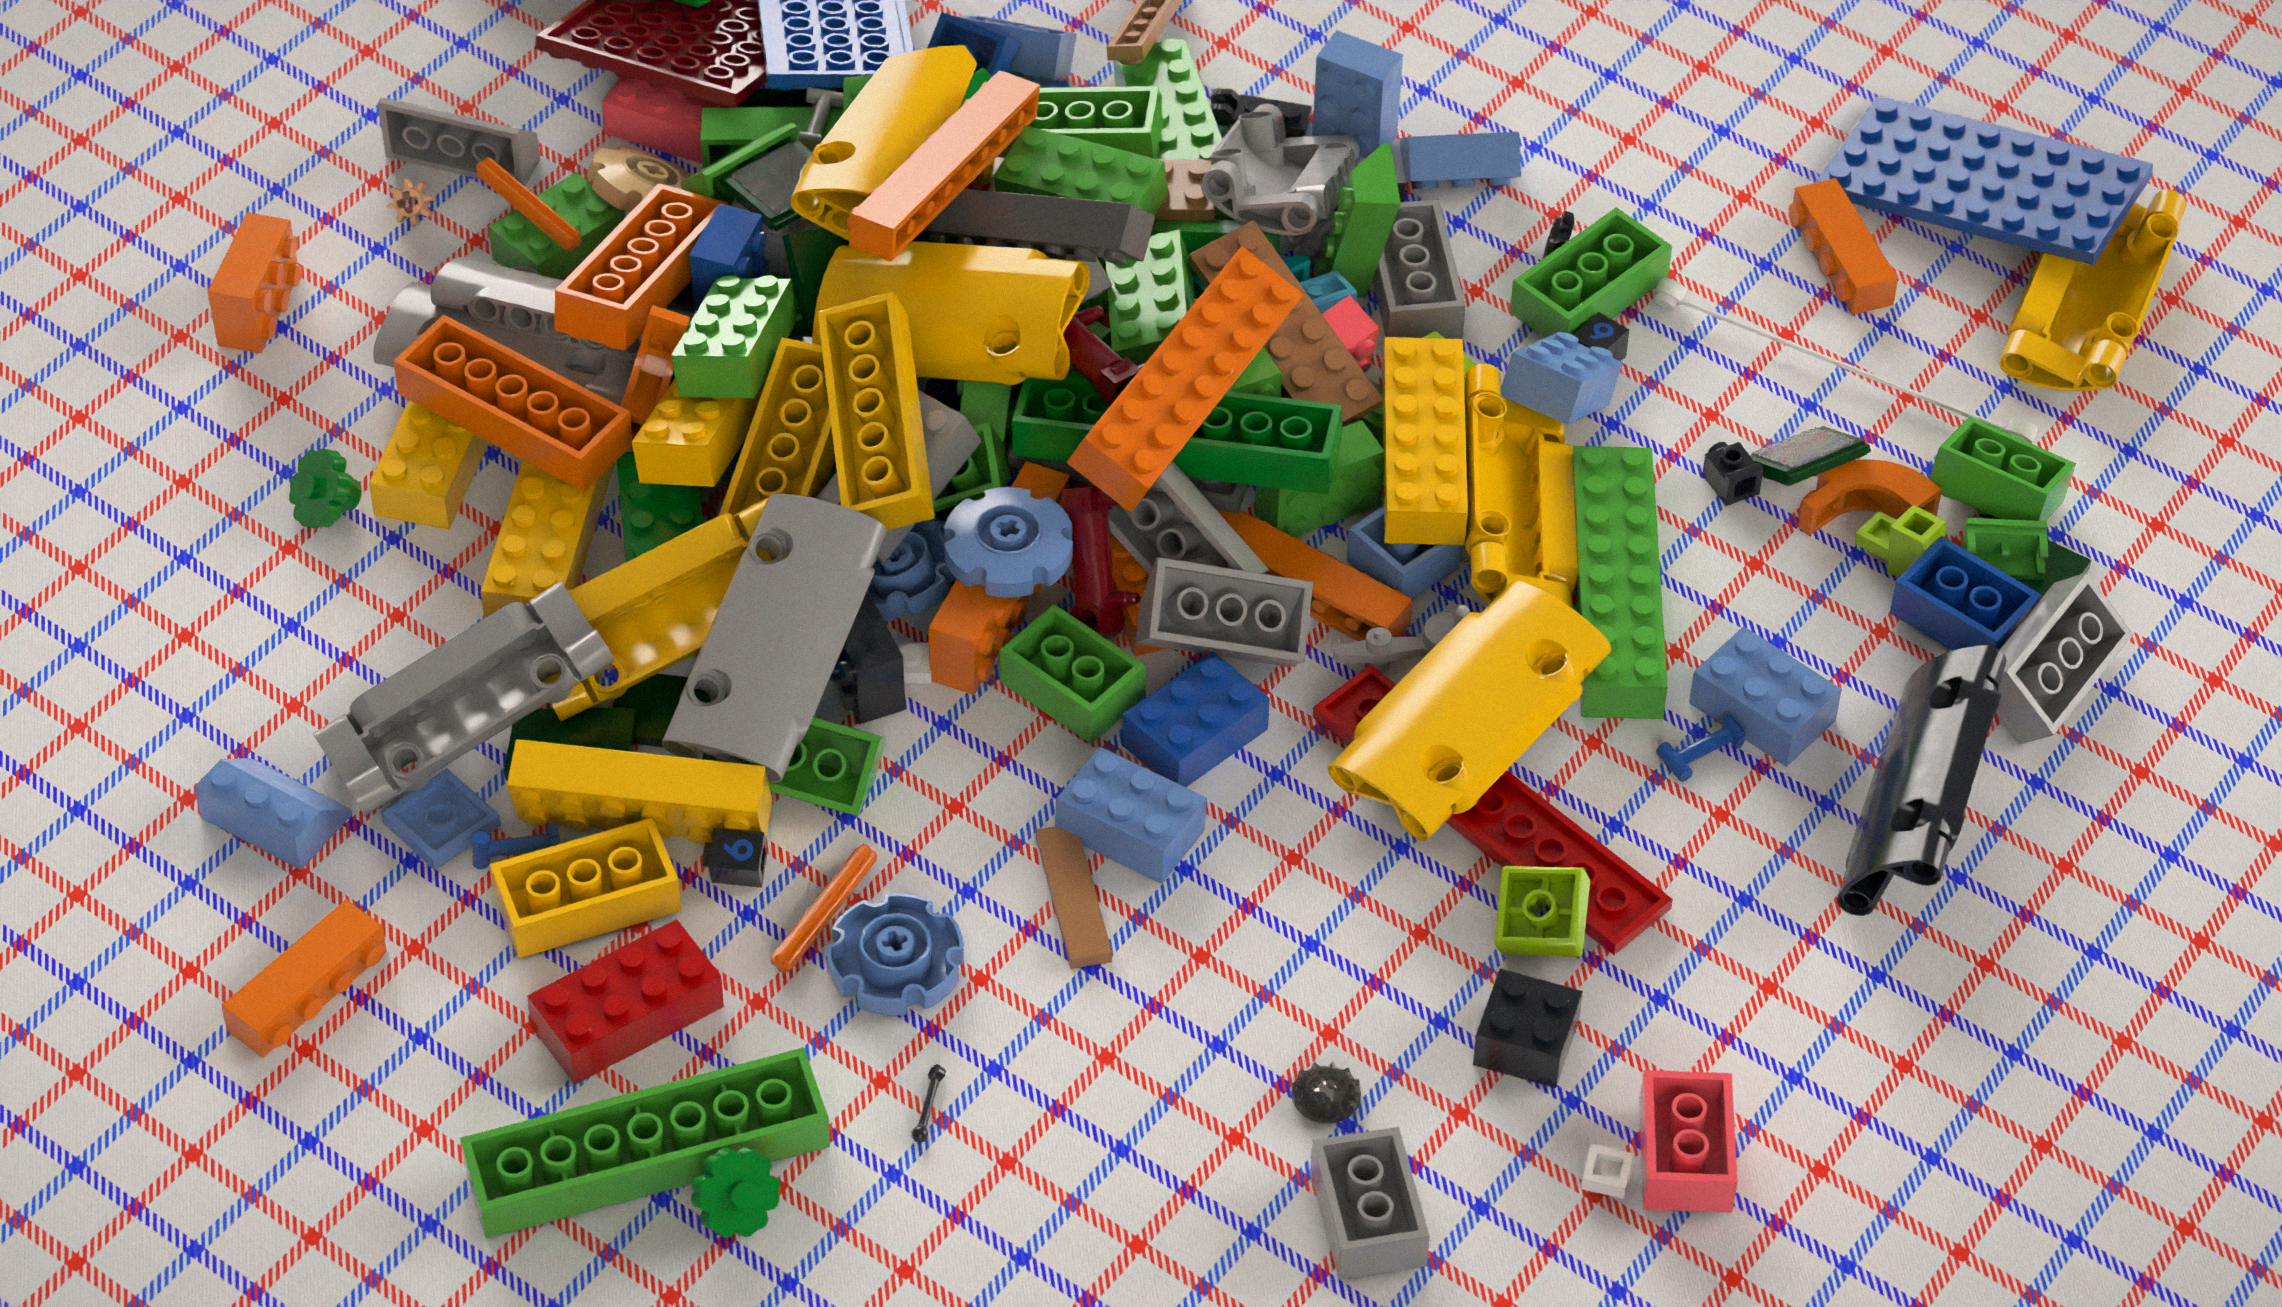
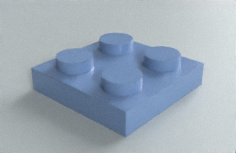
(440, 819)

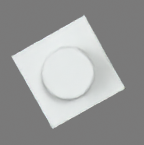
(915, 662)
(1607, 1171)

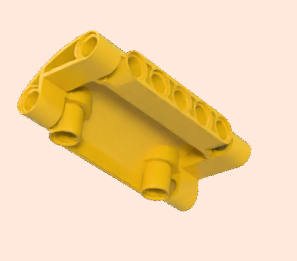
(969, 306)
(2083, 316)
(1517, 494)
(660, 604)
(1471, 708)

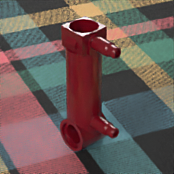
(1095, 358)
(1093, 562)

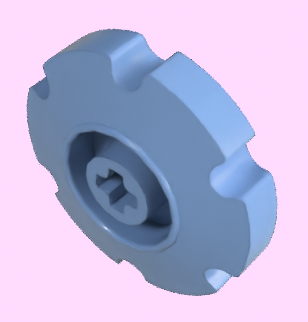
(1008, 542)
(913, 574)
(895, 954)

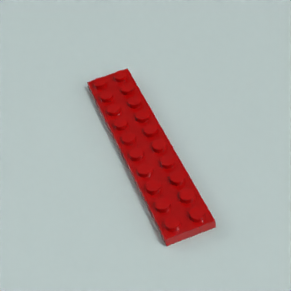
(1524, 830)

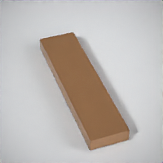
(1073, 897)

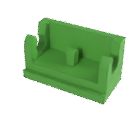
(2009, 545)

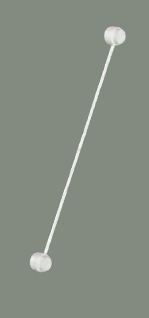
(1672, 294)

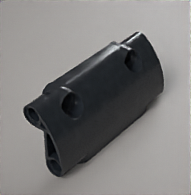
(1923, 775)

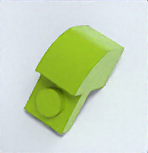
(1902, 539)

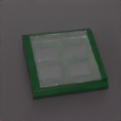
(769, 183)
(1808, 454)

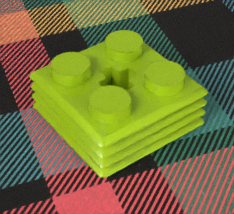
(1524, 893)

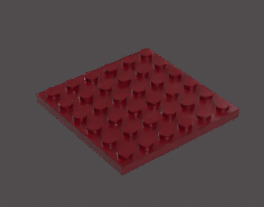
(668, 44)

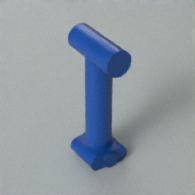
(1678, 760)
(485, 849)

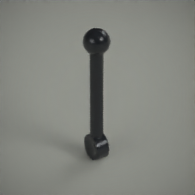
(935, 1075)

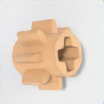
(404, 194)

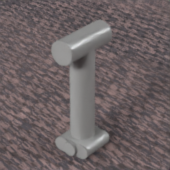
(824, 100)

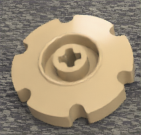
(630, 174)

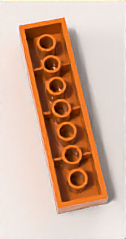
(1184, 379)

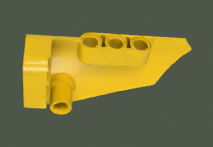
(879, 130)

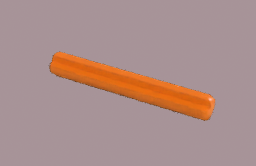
(528, 204)
(823, 908)

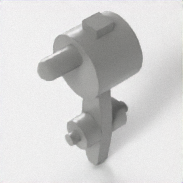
(1382, 648)

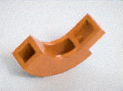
(653, 364)
(1867, 487)

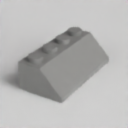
(454, 141)
(1225, 612)

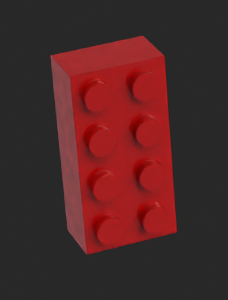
(625, 1001)

